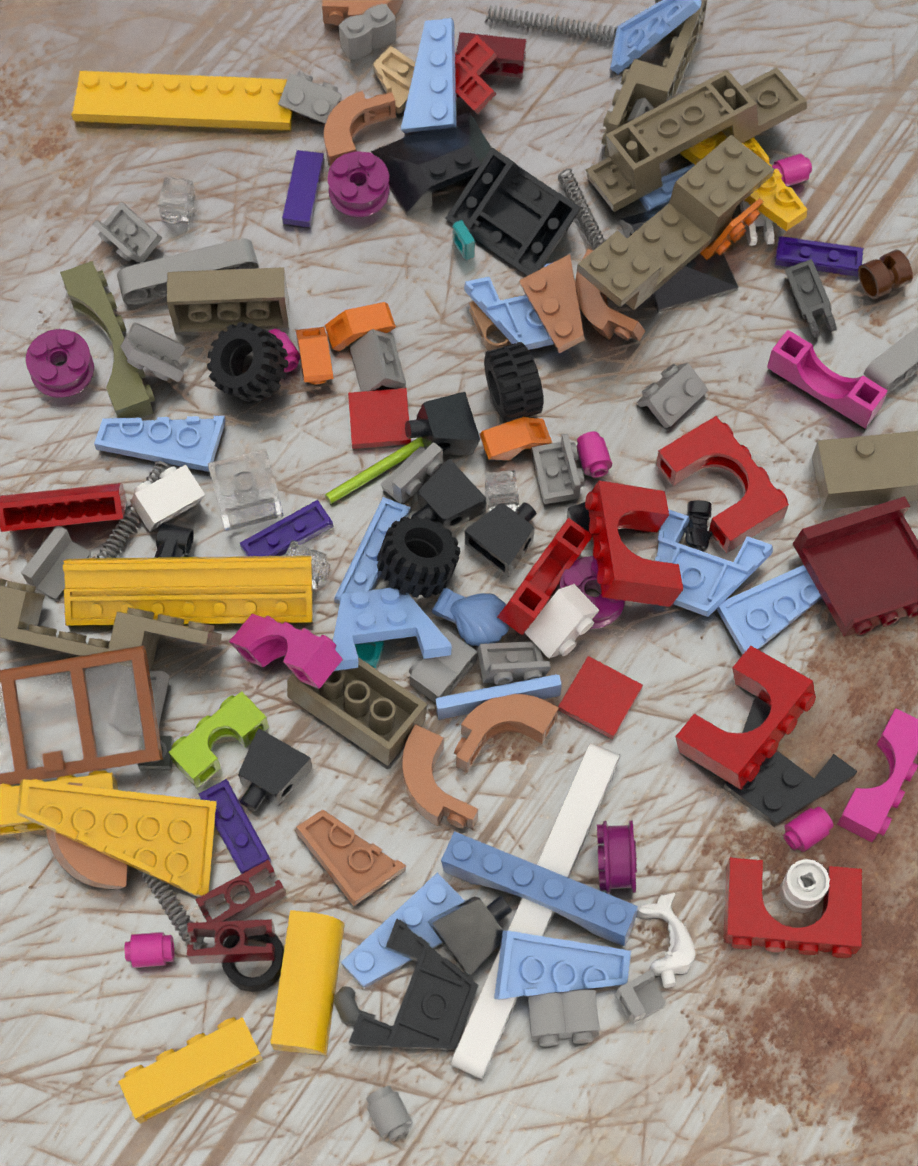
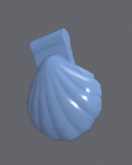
(473, 616)

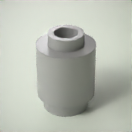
(388, 1113)

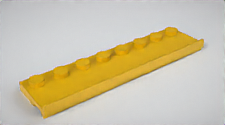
(180, 100)
(189, 588)

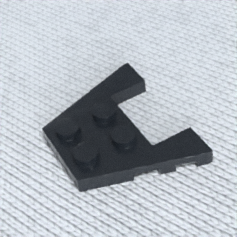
(781, 785)
(433, 1003)

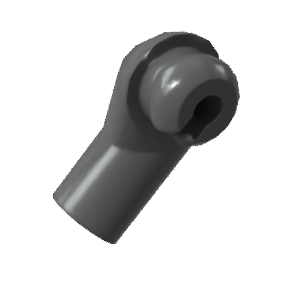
(347, 1007)

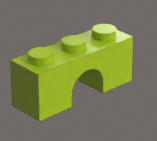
(235, 718)

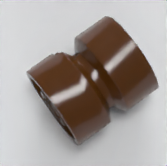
(885, 273)

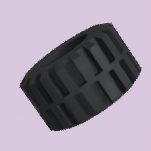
(229, 356)
(513, 382)
(418, 556)

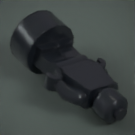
(697, 534)

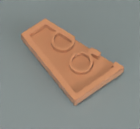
(556, 302)
(347, 858)

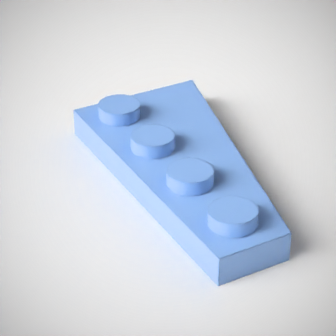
(647, 29)
(433, 85)
(175, 442)
(768, 608)
(372, 961)
(551, 965)

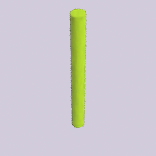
(373, 471)

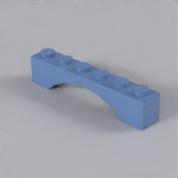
(580, 903)

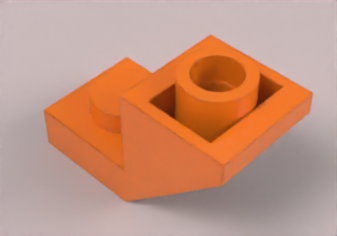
(357, 322)
(314, 355)
(511, 438)

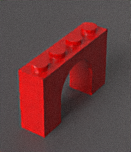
(715, 446)
(620, 570)
(739, 755)
(751, 924)

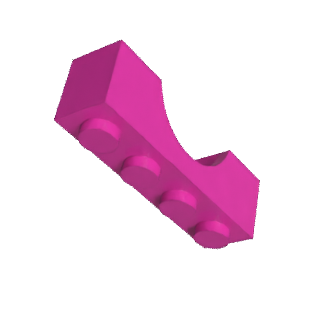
(852, 397)
(307, 655)
(869, 807)

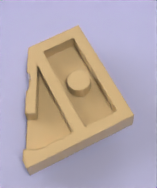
(395, 75)

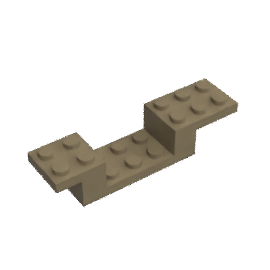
(653, 81)
(685, 121)
(695, 216)
(21, 614)

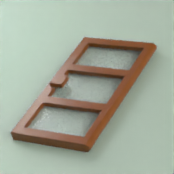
(77, 716)

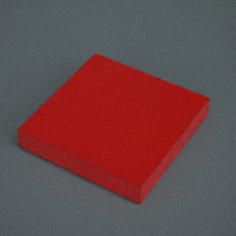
(378, 418)
(600, 697)

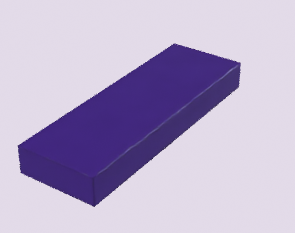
(303, 188)
(825, 256)
(298, 526)
(235, 827)

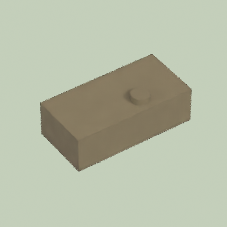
(224, 297)
(866, 469)
(363, 708)

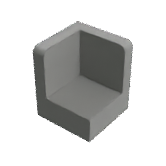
(640, 997)

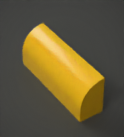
(307, 983)

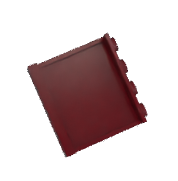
(864, 566)

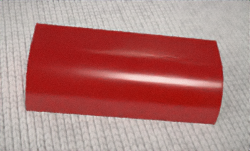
(62, 507)

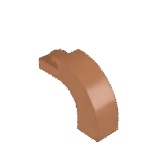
(338, 10)
(350, 117)
(603, 318)
(503, 714)
(418, 762)
(86, 863)

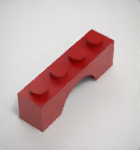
(544, 576)

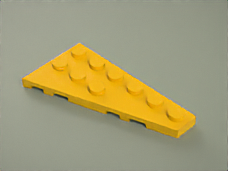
(780, 201)
(143, 830)

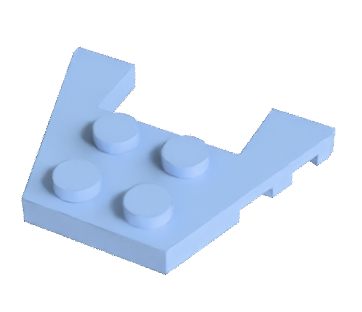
(511, 316)
(705, 577)
(380, 617)

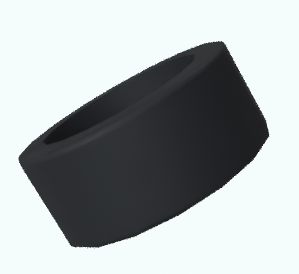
(255, 983)

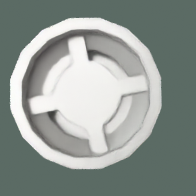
(804, 886)

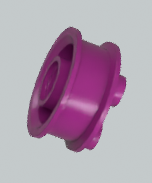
(358, 169)
(57, 347)
(584, 575)
(616, 857)

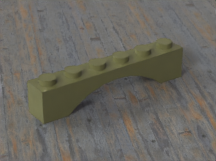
(89, 298)

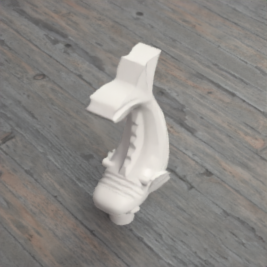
(682, 950)

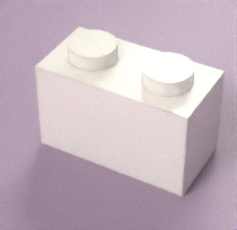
(166, 497)
(562, 621)

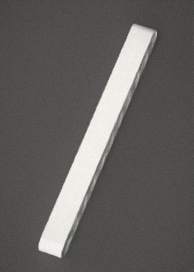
(559, 856)

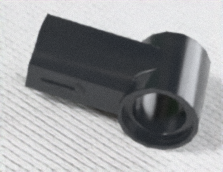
(173, 541)

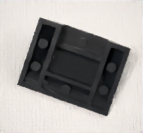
(433, 161)
(513, 213)
(695, 281)

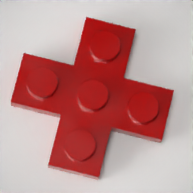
(468, 67)

